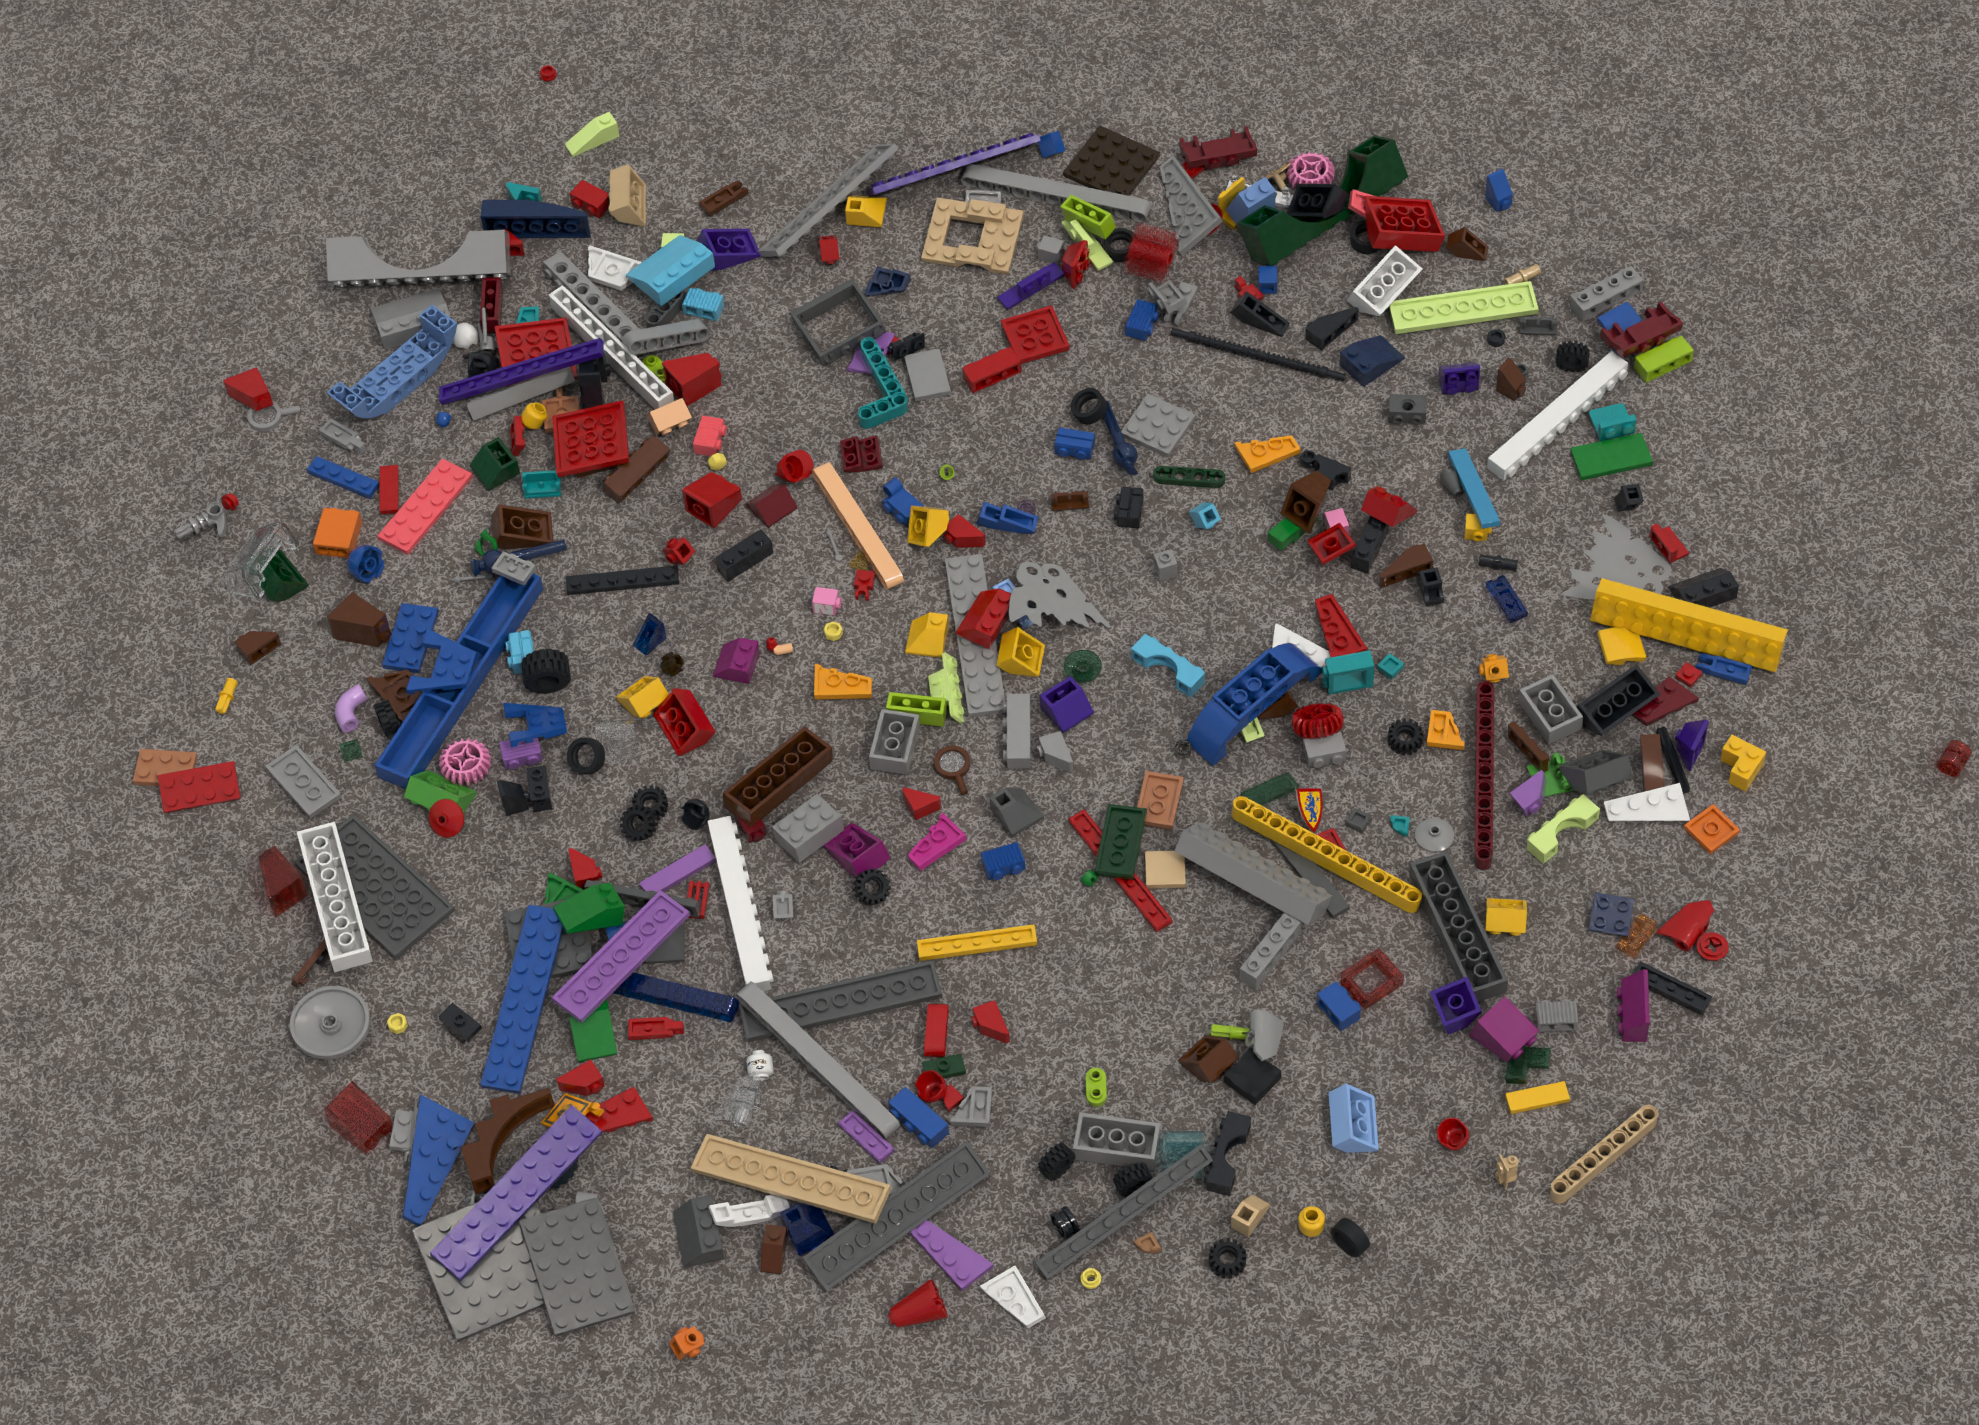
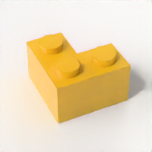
(1744, 759)

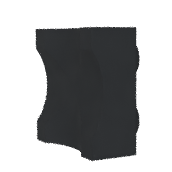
(1252, 1077)

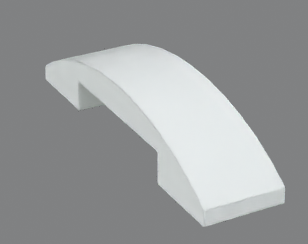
(748, 1213)

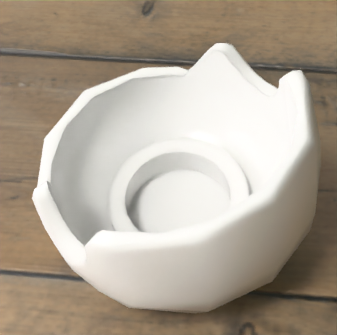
(465, 336)

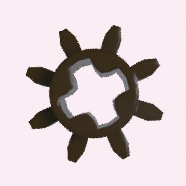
(672, 664)

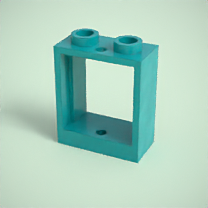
(1348, 664)

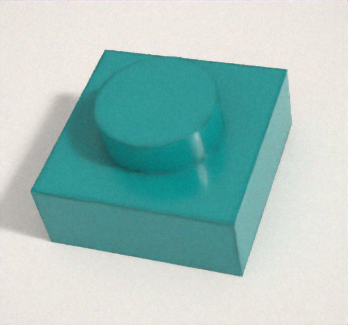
(1390, 666)

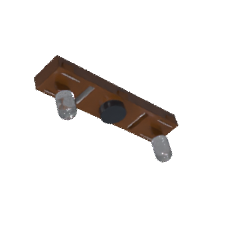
(317, 957)

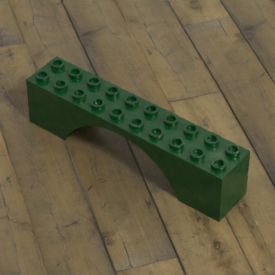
(1370, 168)

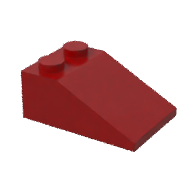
(1387, 507)

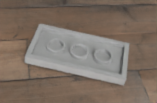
(303, 781)

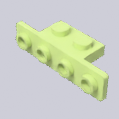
(1097, 254)
(946, 685)

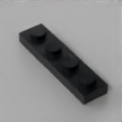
(1675, 989)

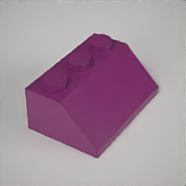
(1634, 1007)

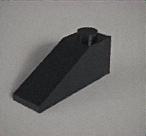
(1257, 314)
(1329, 327)

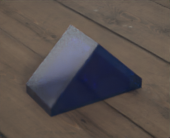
(650, 635)

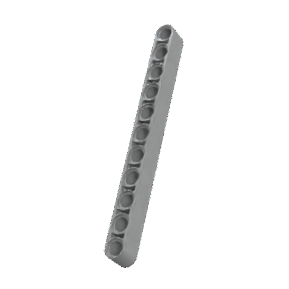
(1053, 191)
(817, 1060)

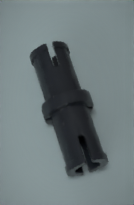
(1485, 561)

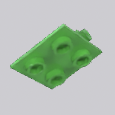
(1556, 781)

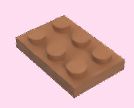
(158, 762)
(1161, 797)

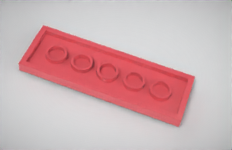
(425, 506)

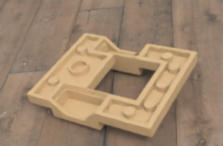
(996, 241)

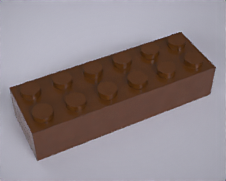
(777, 776)

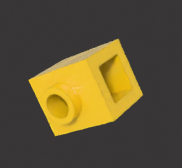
(1473, 529)

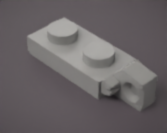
(342, 436)

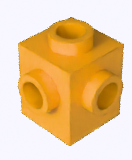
(1494, 668)

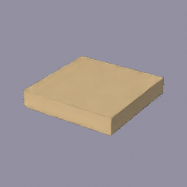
(1165, 869)

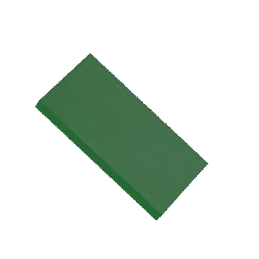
(1611, 456)

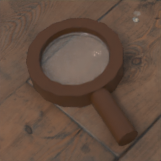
(953, 764)

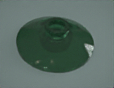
(1082, 659)

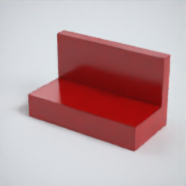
(1667, 543)

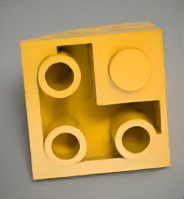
(865, 210)

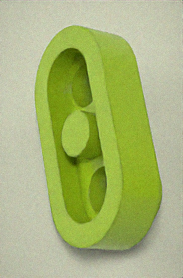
(655, 367)
(1096, 1085)

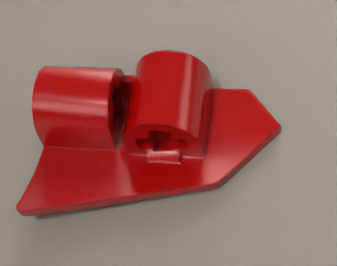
(1688, 924)

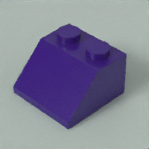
(1456, 1005)

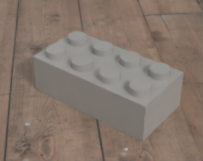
(1116, 1140)

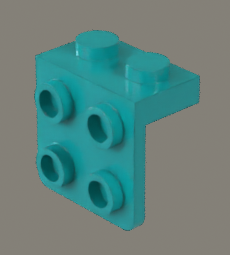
(1612, 421)

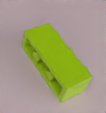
(1089, 216)
(1663, 358)
(930, 709)

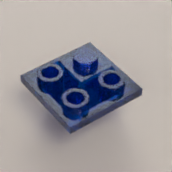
(806, 1227)

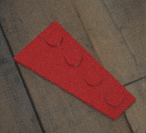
(1337, 629)

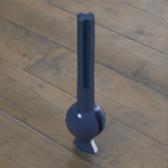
(1124, 453)
(491, 556)

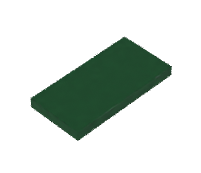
(1120, 841)

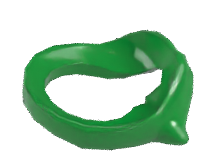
(485, 536)

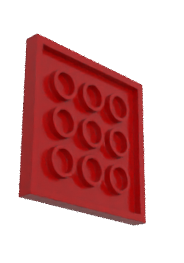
(532, 339)
(590, 438)

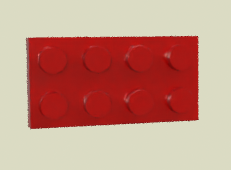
(199, 787)

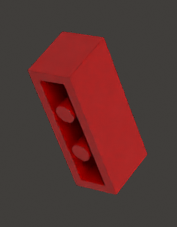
(991, 369)

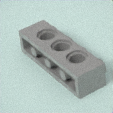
(1270, 950)

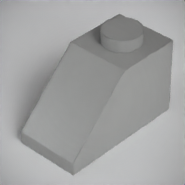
(1055, 751)

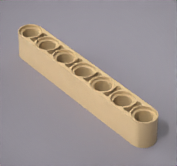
(1606, 1146)

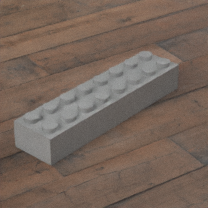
(1253, 873)

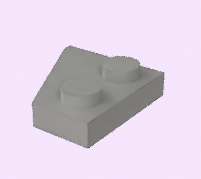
(974, 1109)

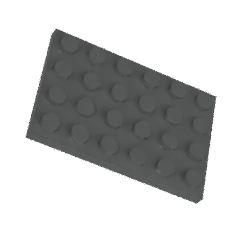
(576, 1266)

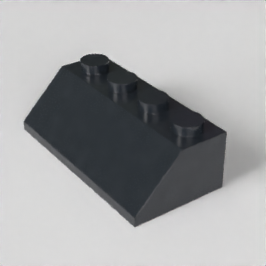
(1617, 701)

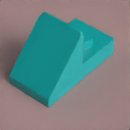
(523, 192)

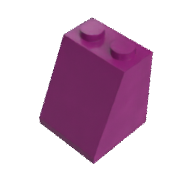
(1504, 1031)

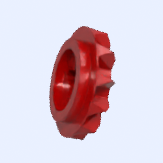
(1717, 941)

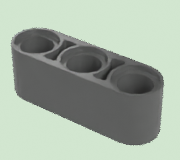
(666, 313)

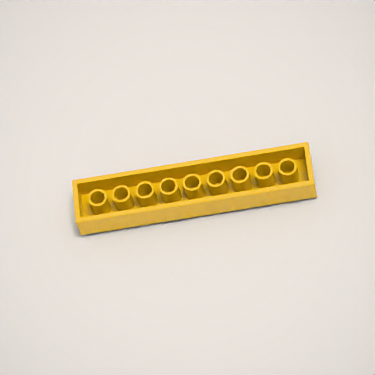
(1689, 625)

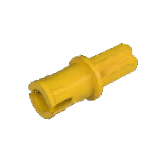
(226, 695)

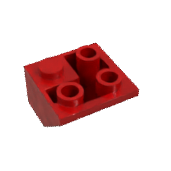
(1075, 262)

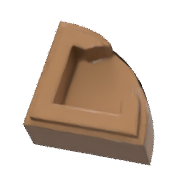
(1147, 1243)

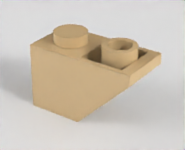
(1248, 1215)

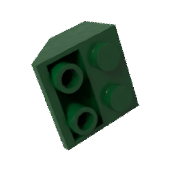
(494, 464)

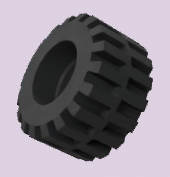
(545, 671)

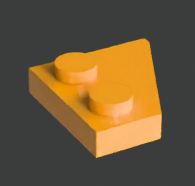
(1443, 731)

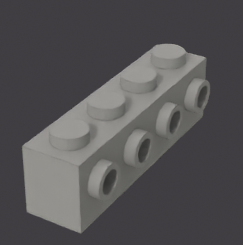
(1606, 293)

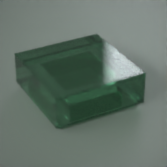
(350, 750)

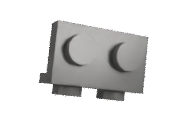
(1167, 296)

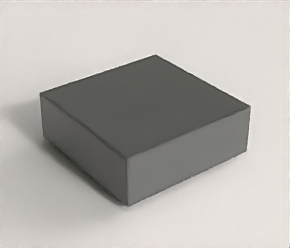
(1358, 820)

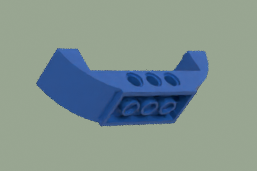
(1248, 697)

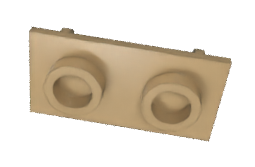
(1506, 1170)

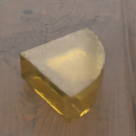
(859, 561)

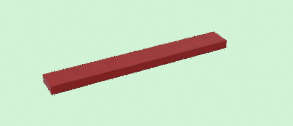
(1135, 888)

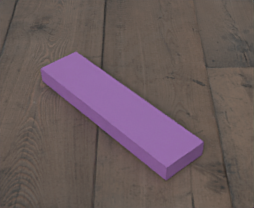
(679, 870)

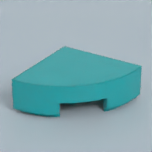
(1400, 824)

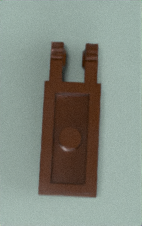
(723, 198)

